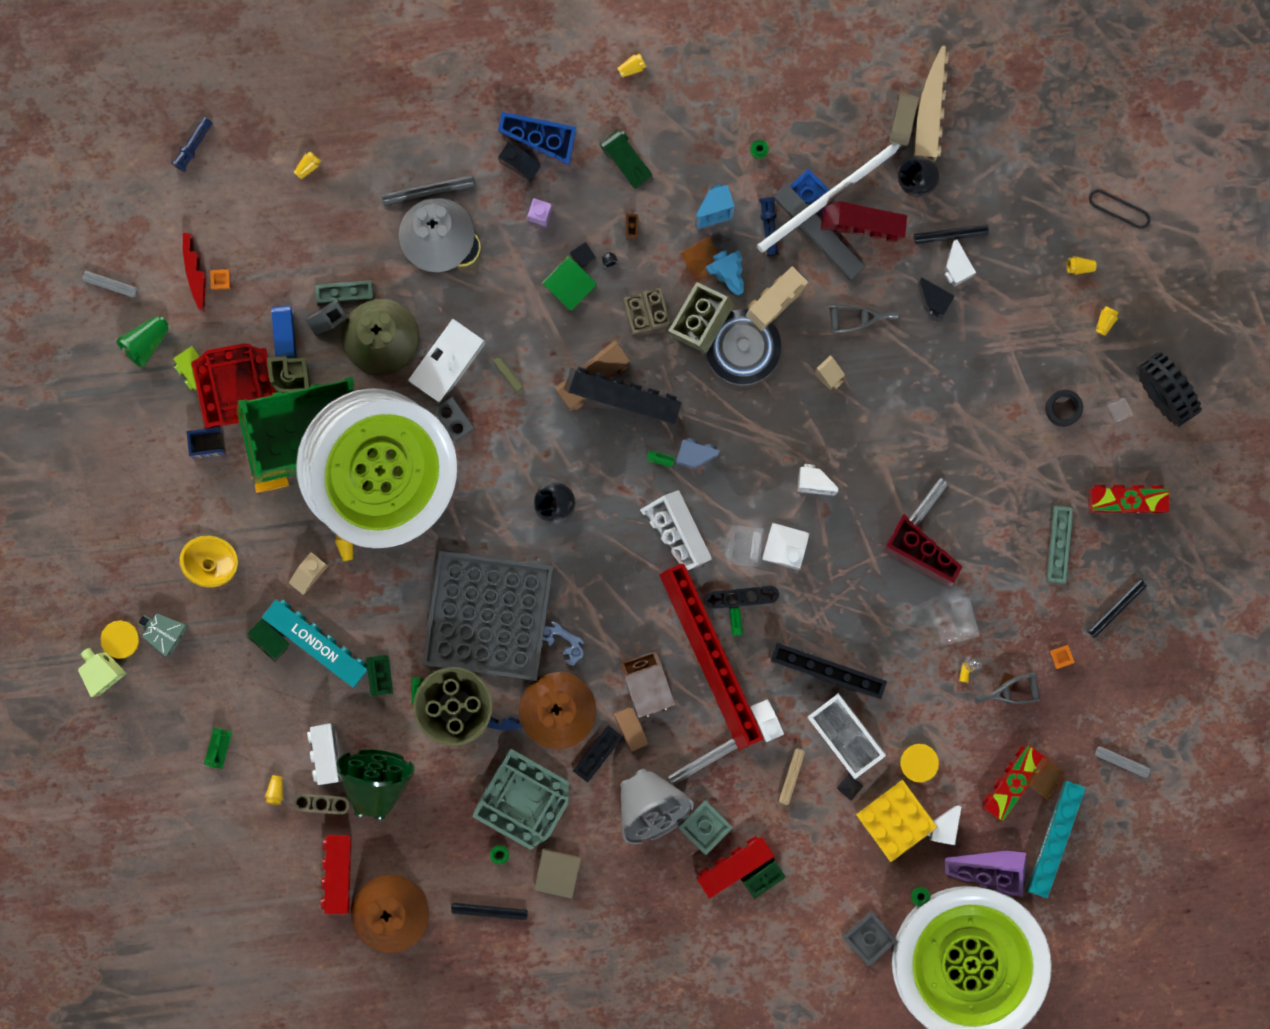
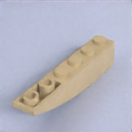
(930, 111)

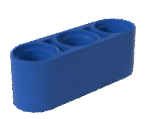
(283, 331)

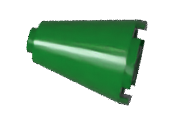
(143, 340)

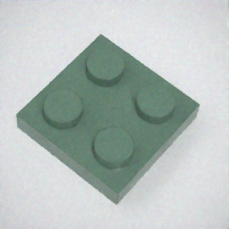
(705, 827)

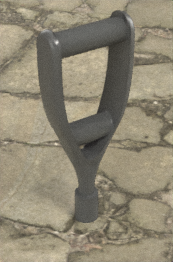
(864, 314)
(1006, 692)

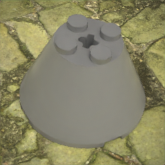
(436, 235)
(651, 807)

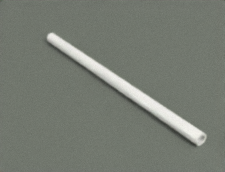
(828, 197)

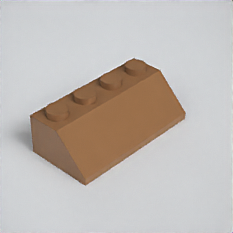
(608, 361)

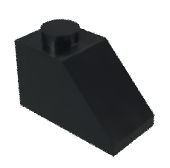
(519, 161)
(934, 298)

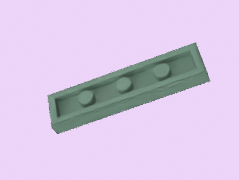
(1059, 544)

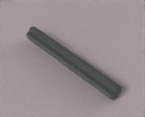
(427, 190)

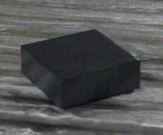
(583, 255)

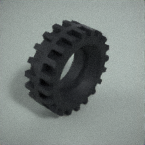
(1169, 389)

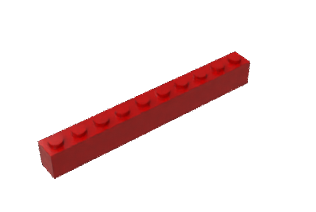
(711, 656)

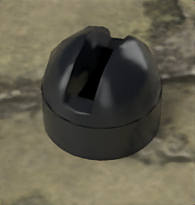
(609, 260)

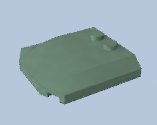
(523, 800)

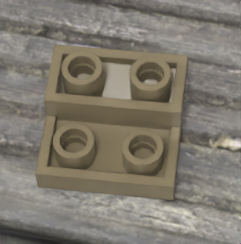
(646, 311)
(557, 873)

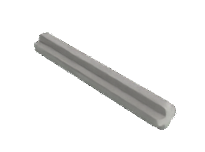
(702, 762)

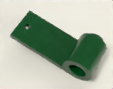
(626, 159)

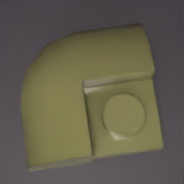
(287, 374)

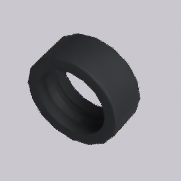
(1078, 408)

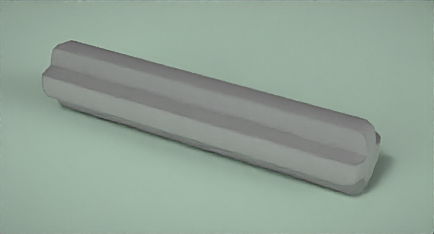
(110, 284)
(928, 502)
(1122, 762)

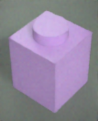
(539, 212)

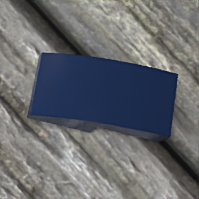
(507, 724)

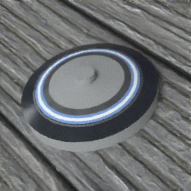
(744, 352)

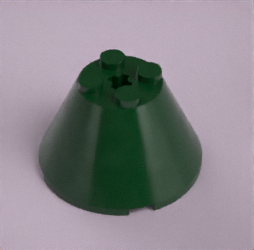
(374, 780)

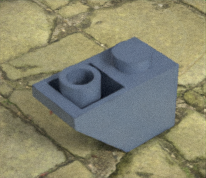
(694, 454)

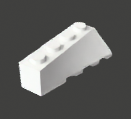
(678, 529)

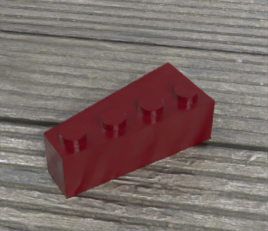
(863, 221)
(921, 552)

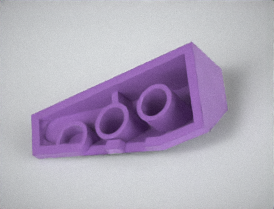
(997, 870)

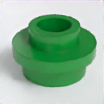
(759, 155)
(494, 850)
(915, 892)

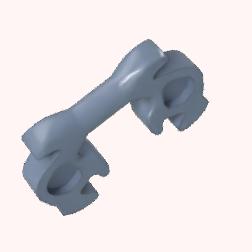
(575, 652)

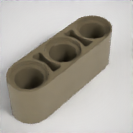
(903, 119)
(313, 799)

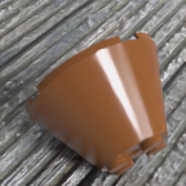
(573, 721)
(407, 909)

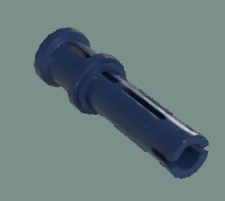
(187, 152)
(769, 215)

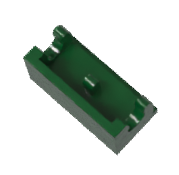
(268, 640)
(379, 675)
(763, 878)

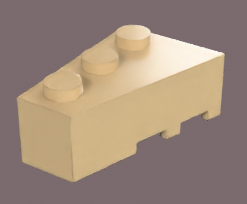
(777, 298)

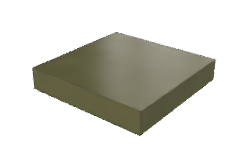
(509, 376)

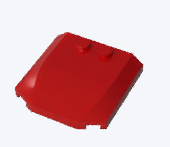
(228, 376)

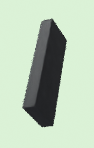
(597, 753)

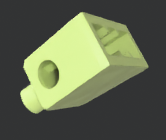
(99, 672)

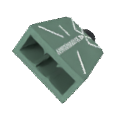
(162, 632)

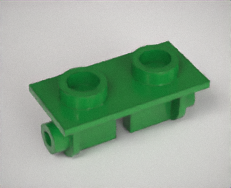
(217, 748)

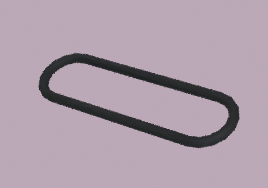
(1126, 203)

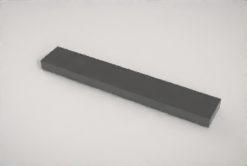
(825, 239)

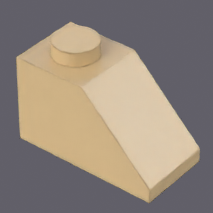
(830, 373)
(307, 573)

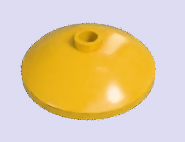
(211, 553)

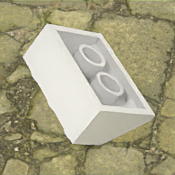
(324, 753)

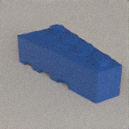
(543, 136)

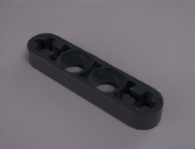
(741, 594)

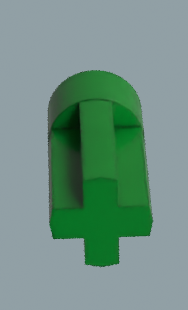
(660, 458)
(736, 622)
(416, 682)

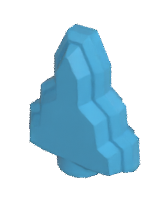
(728, 270)

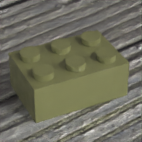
(701, 317)

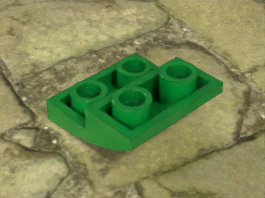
(569, 283)

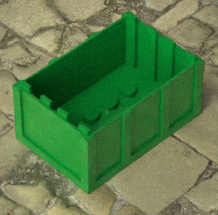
(277, 423)

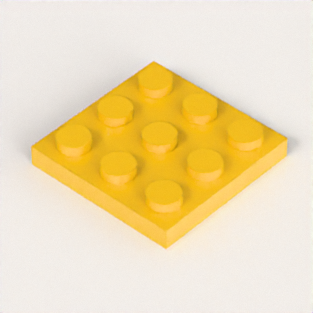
(896, 820)

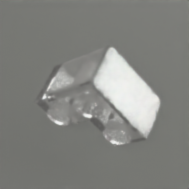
(963, 625)

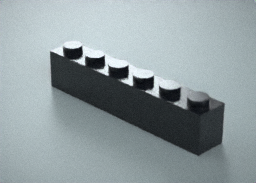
(622, 395)
(828, 671)

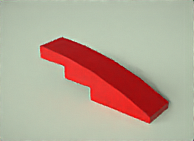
(195, 278)

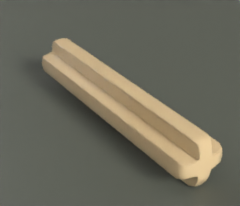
(792, 776)

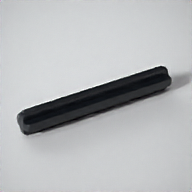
(951, 234)
(1117, 608)
(489, 911)

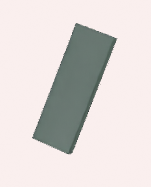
(344, 292)

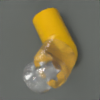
(968, 667)

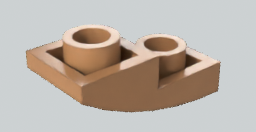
(631, 729)

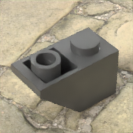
(327, 317)

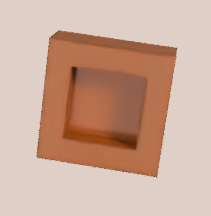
(220, 279)
(1061, 657)

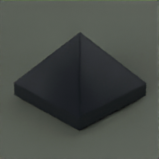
(850, 787)

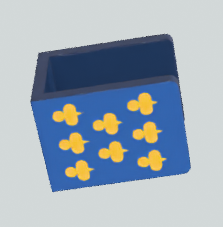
(202, 432)

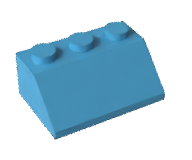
(716, 207)

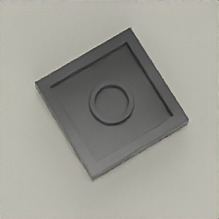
(869, 938)

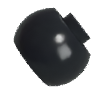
(918, 171)
(554, 502)

